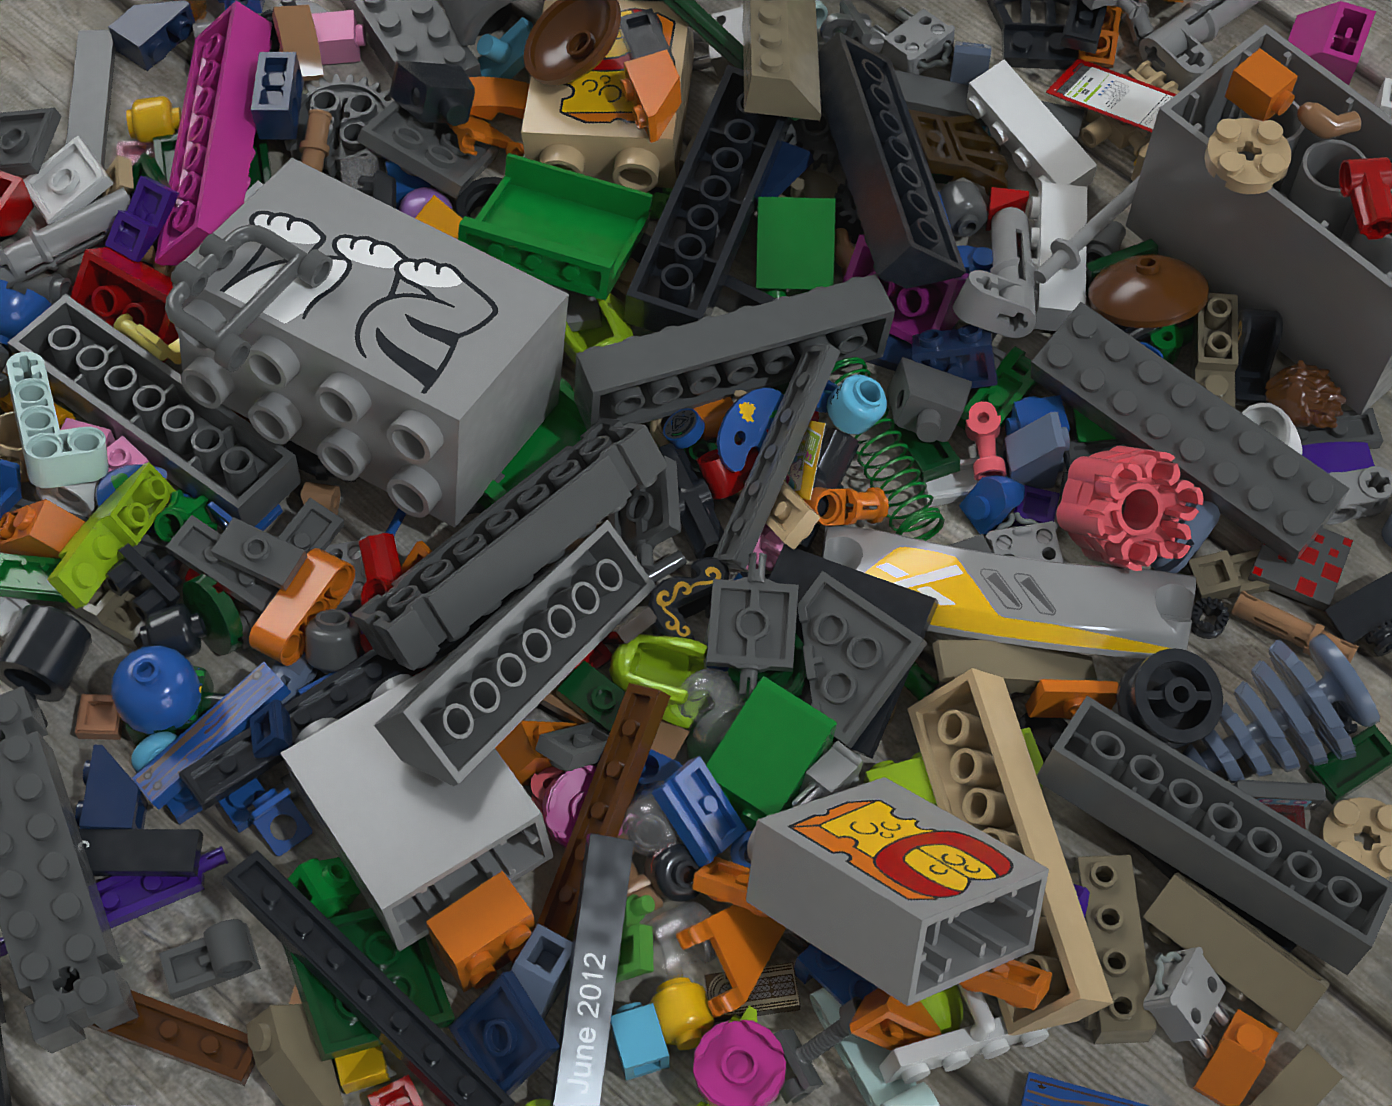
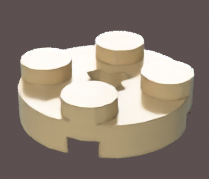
(1253, 136)
(1356, 816)

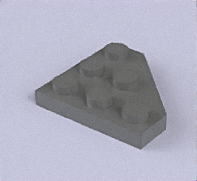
(852, 655)

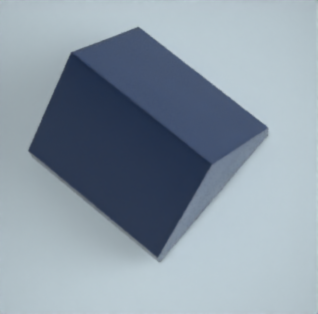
(271, 730)

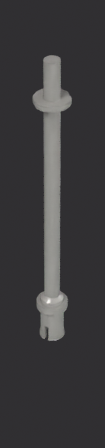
(1066, 252)

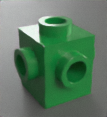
(326, 885)

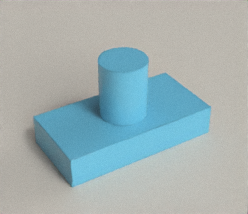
(505, 55)

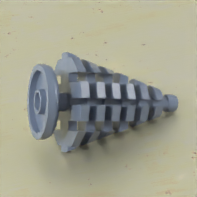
(1296, 707)

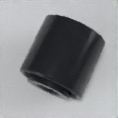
(43, 652)

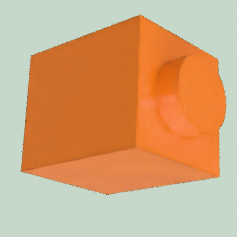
(1261, 86)

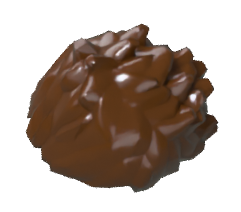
(1306, 395)

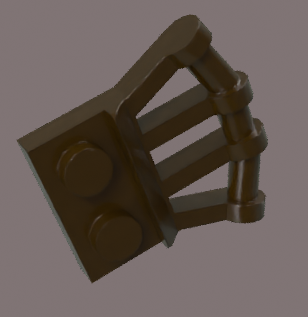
(961, 149)

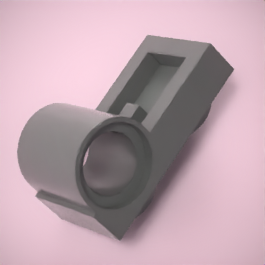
(217, 957)

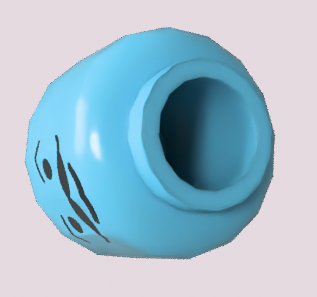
(856, 404)

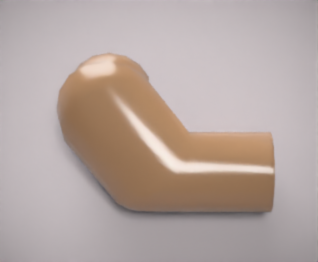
(1325, 123)

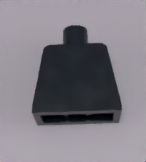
(433, 91)

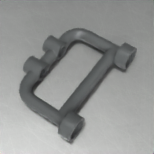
(190, 280)

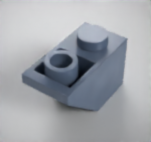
(1036, 452)
(543, 967)

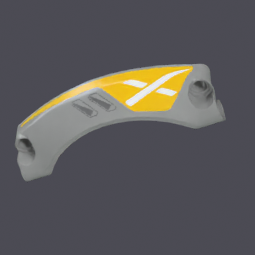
(1026, 598)

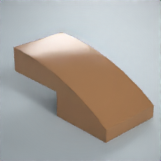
(298, 34)

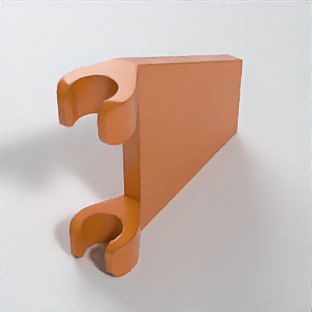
(479, 130)
(742, 946)

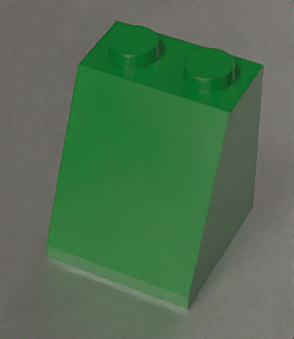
(794, 245)
(769, 752)

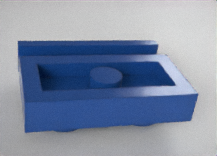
(699, 811)

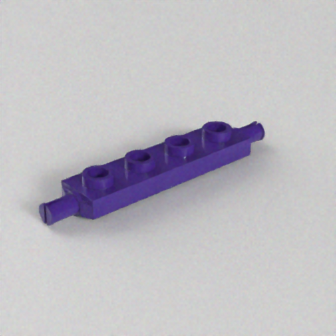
(135, 896)

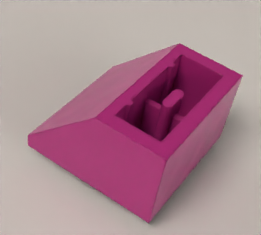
(1333, 36)

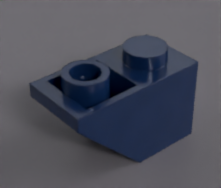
(151, 31)
(110, 795)

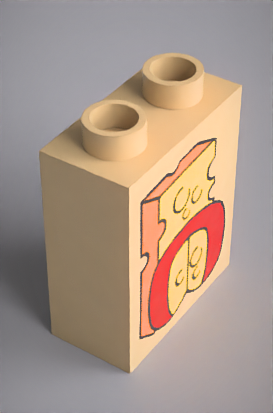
(593, 128)

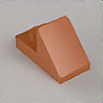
(1236, 1060)

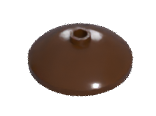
(571, 39)
(1148, 292)

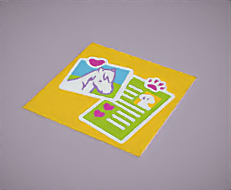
(804, 466)

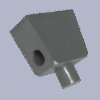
(927, 400)

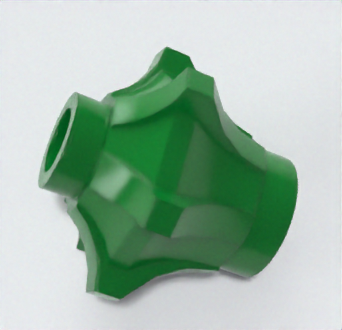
(178, 512)

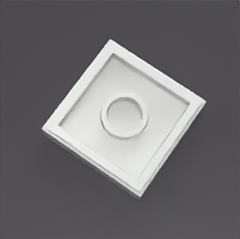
(67, 181)

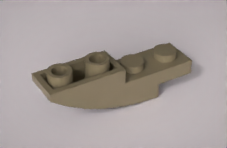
(1216, 346)

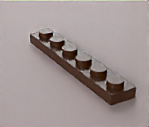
(606, 798)

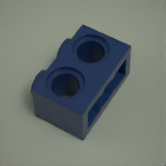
(277, 95)

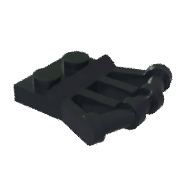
(1032, 43)

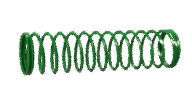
(912, 518)

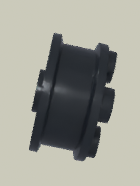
(1171, 696)

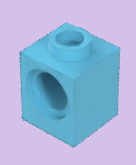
(639, 1040)

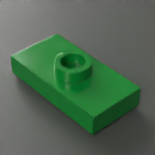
(27, 577)

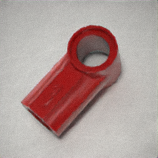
(1369, 187)
(719, 479)
(380, 565)

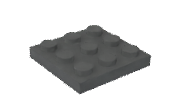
(425, 149)

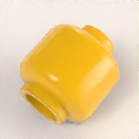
(152, 118)
(682, 1012)

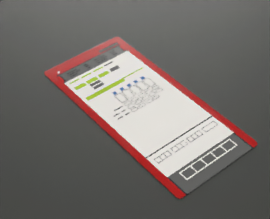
(1111, 94)

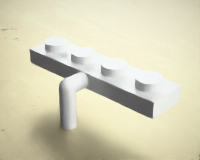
(955, 1048)

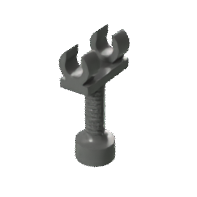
(801, 1056)

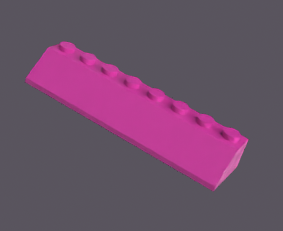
(214, 131)

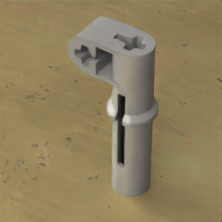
(1177, 44)
(61, 239)
(1005, 296)

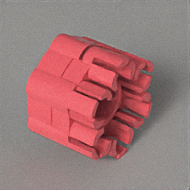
(1153, 507)

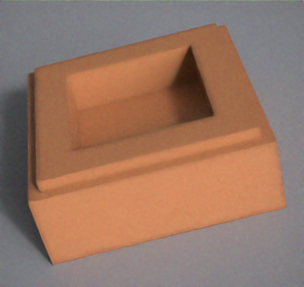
(98, 718)

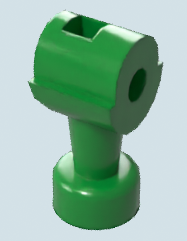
(1172, 339)

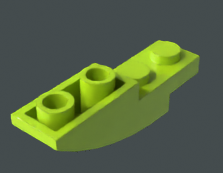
(118, 521)

